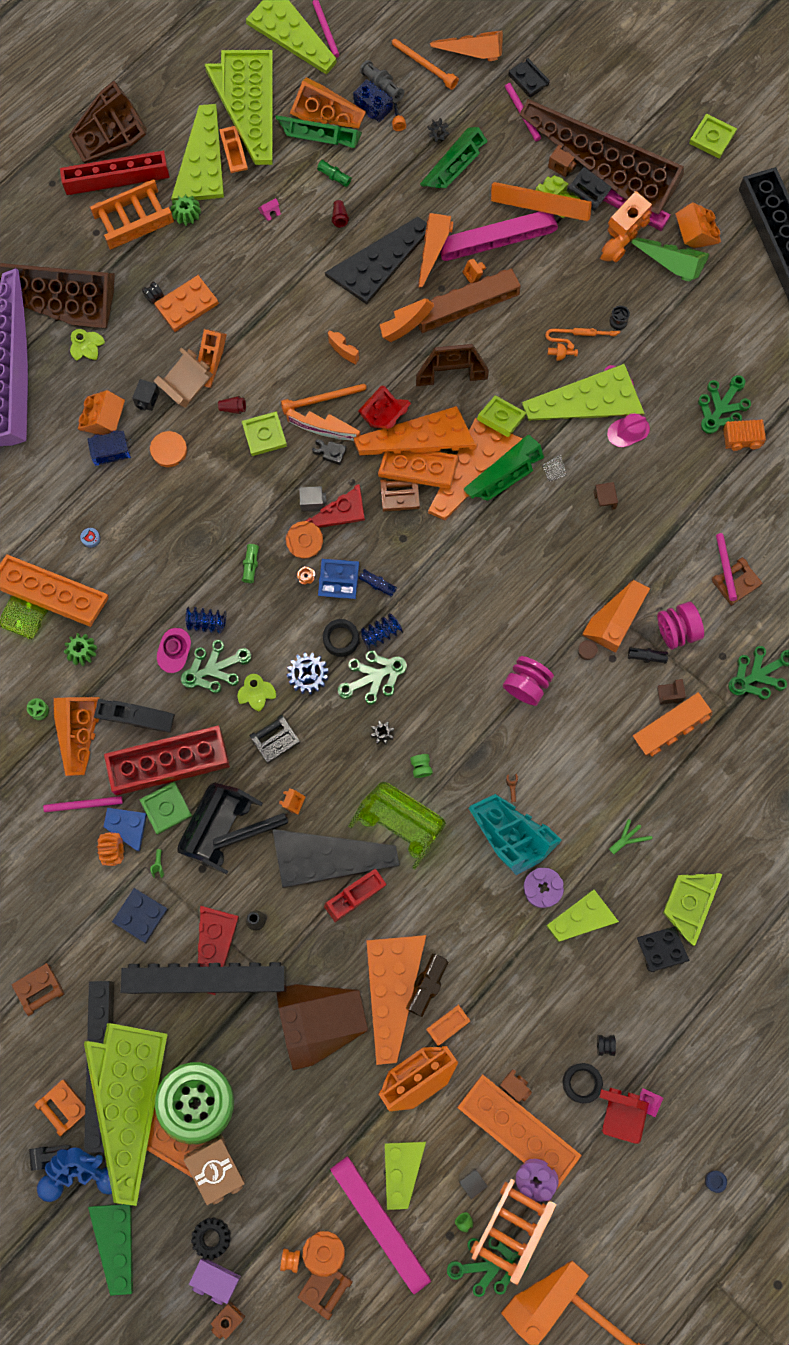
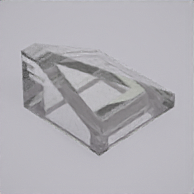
(554, 468)

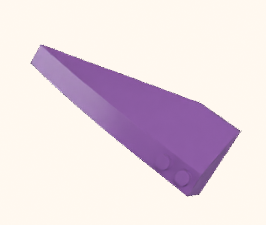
(12, 361)

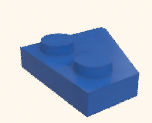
(128, 824)

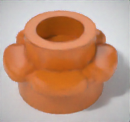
(301, 575)

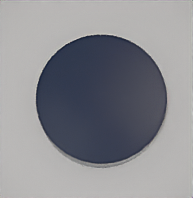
(716, 1181)

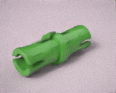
(250, 563)

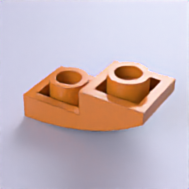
(338, 342)

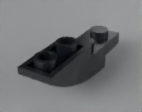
(134, 715)

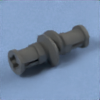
(382, 80)

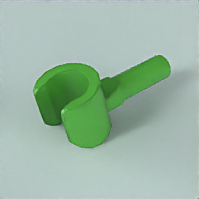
(157, 866)

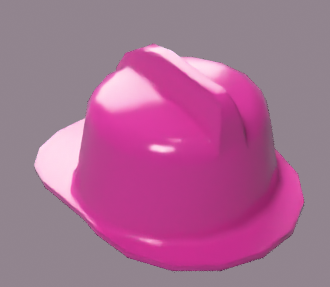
(628, 430)
(173, 650)

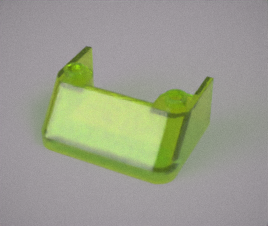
(401, 816)

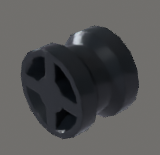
(152, 292)
(606, 1045)

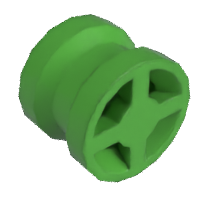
(34, 706)

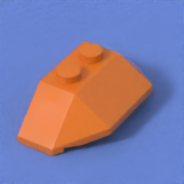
(418, 1078)

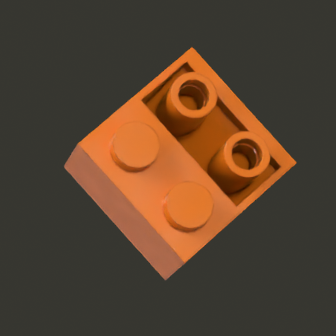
(698, 226)
(101, 413)

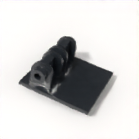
(662, 949)

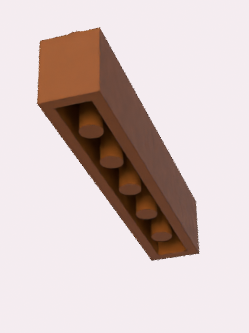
(471, 299)

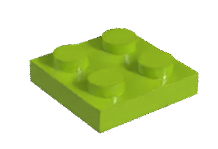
(713, 136)
(501, 416)
(264, 433)

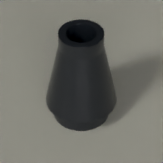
(259, 924)

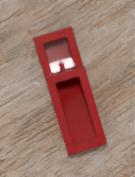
(355, 895)

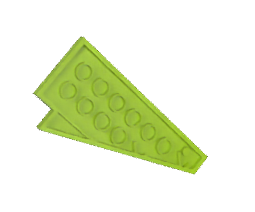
(246, 92)
(124, 1090)

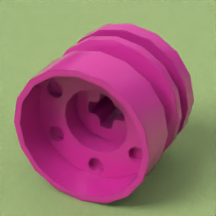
(680, 625)
(528, 680)

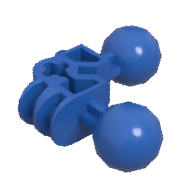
(65, 1167)

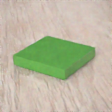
(165, 808)

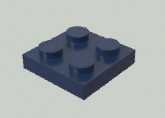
(140, 915)

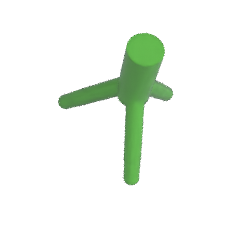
(625, 838)

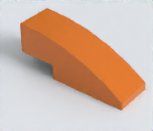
(233, 149)
(406, 319)

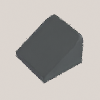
(473, 1183)

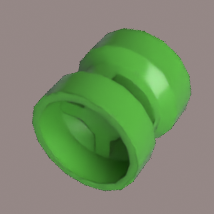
(421, 766)

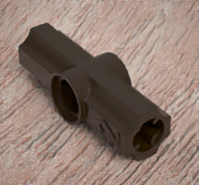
(427, 985)

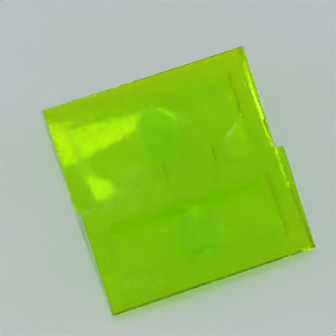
(22, 617)

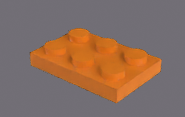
(186, 303)

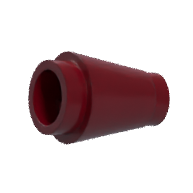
(339, 215)
(232, 405)

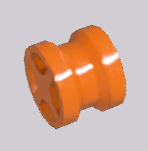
(290, 1260)

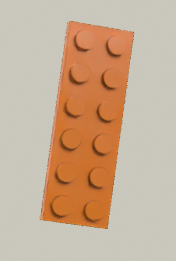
(50, 590)
(517, 1128)

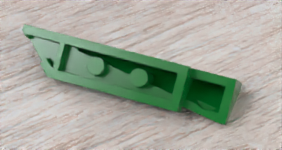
(319, 132)
(456, 159)
(506, 470)

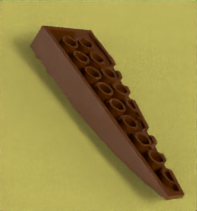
(608, 157)
(66, 294)

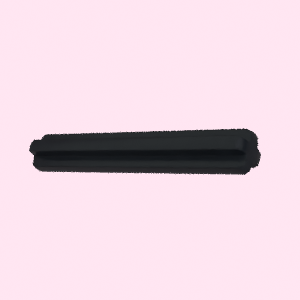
(250, 831)

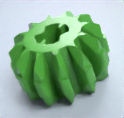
(185, 210)
(86, 652)

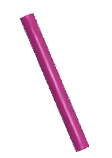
(325, 27)
(519, 106)
(726, 567)
(83, 804)

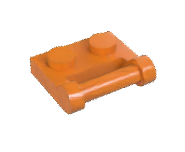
(68, 1104)

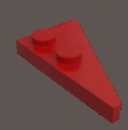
(344, 510)

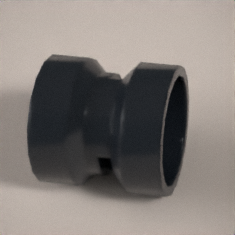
(619, 317)

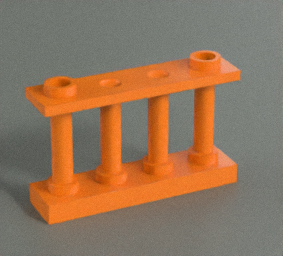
(135, 229)
(534, 1230)

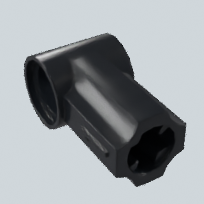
(41, 1156)

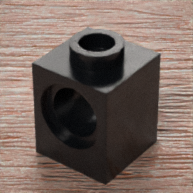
(145, 395)

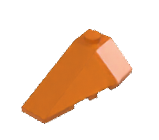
(482, 46)
(322, 105)
(436, 233)
(614, 619)
(540, 1306)

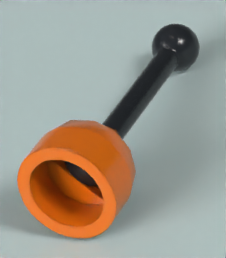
(398, 122)

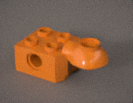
(625, 226)

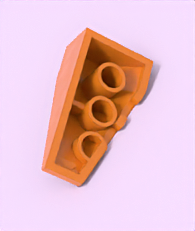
(75, 731)

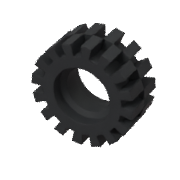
(198, 1242)

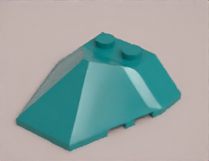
(512, 835)

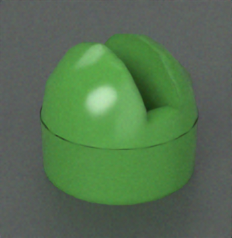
(464, 1222)

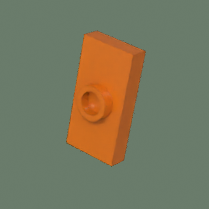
(448, 1025)

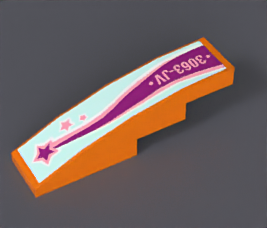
(327, 427)

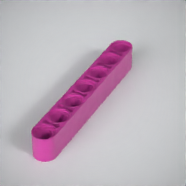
(498, 235)
(380, 1225)

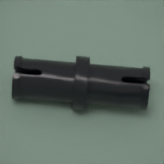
(647, 655)

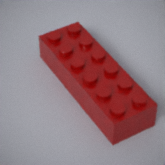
(166, 760)

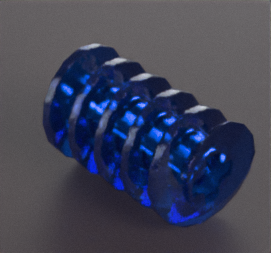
(205, 621)
(380, 631)

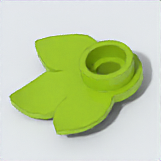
(87, 346)
(256, 695)

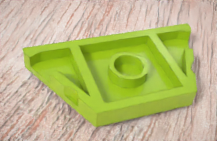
(690, 903)

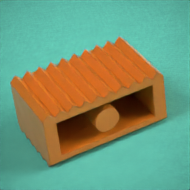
(744, 434)

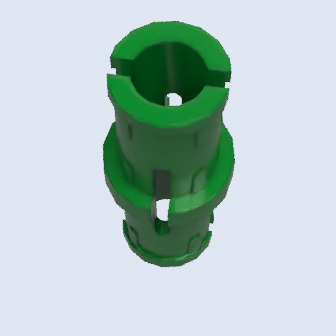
(334, 173)

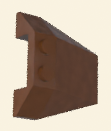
(107, 125)
(450, 359)
(319, 1021)

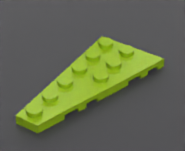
(289, 29)
(201, 165)
(593, 397)

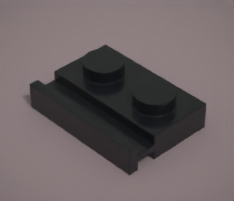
(528, 77)

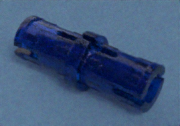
(377, 583)

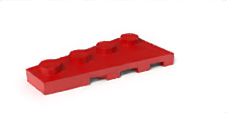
(215, 936)

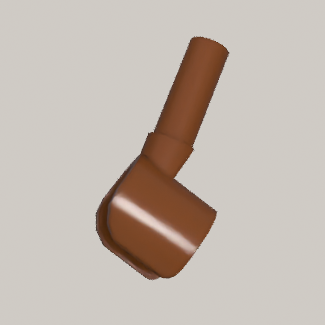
(512, 784)

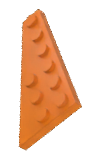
(423, 434)
(471, 463)
(392, 977)

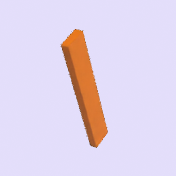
(541, 201)

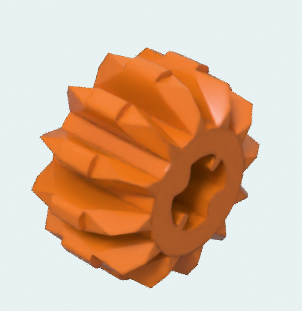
(110, 849)

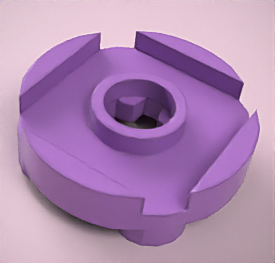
(553, 882)
(539, 1169)

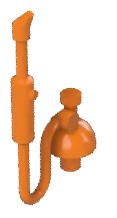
(561, 350)

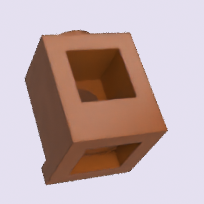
(561, 161)
(515, 1086)
(234, 1317)

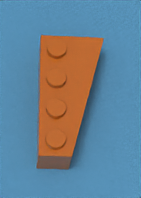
(673, 724)

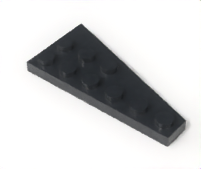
(374, 265)
(319, 858)

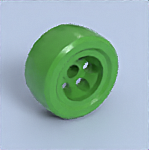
(170, 1093)

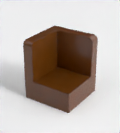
(606, 494)
(671, 692)

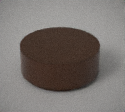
(587, 650)

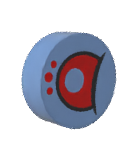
(90, 537)

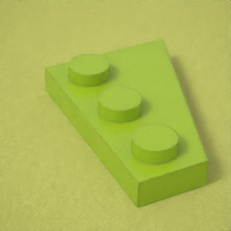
(582, 917)
(402, 1167)

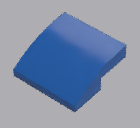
(338, 578)

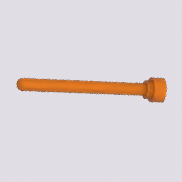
(449, 79)
(287, 404)
(602, 1321)

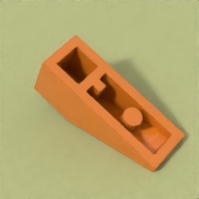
(211, 351)

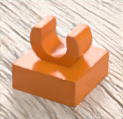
(473, 270)
(293, 801)

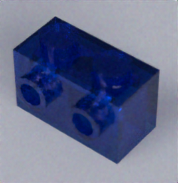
(373, 101)
(109, 447)

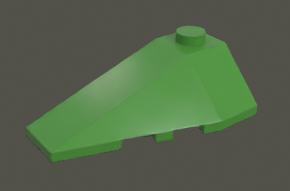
(681, 262)

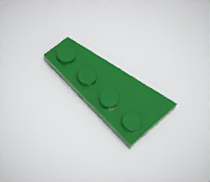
(114, 1240)

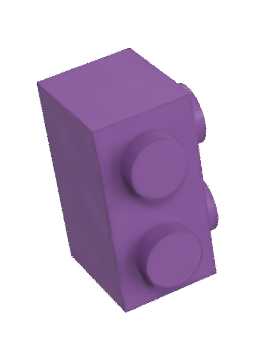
(214, 1281)

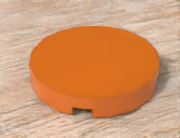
(168, 449)
(304, 539)
(323, 1254)

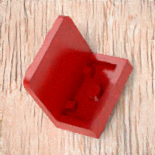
(383, 409)
(624, 1115)

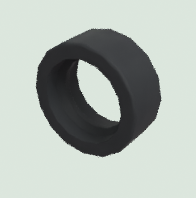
(340, 623)
(597, 1078)

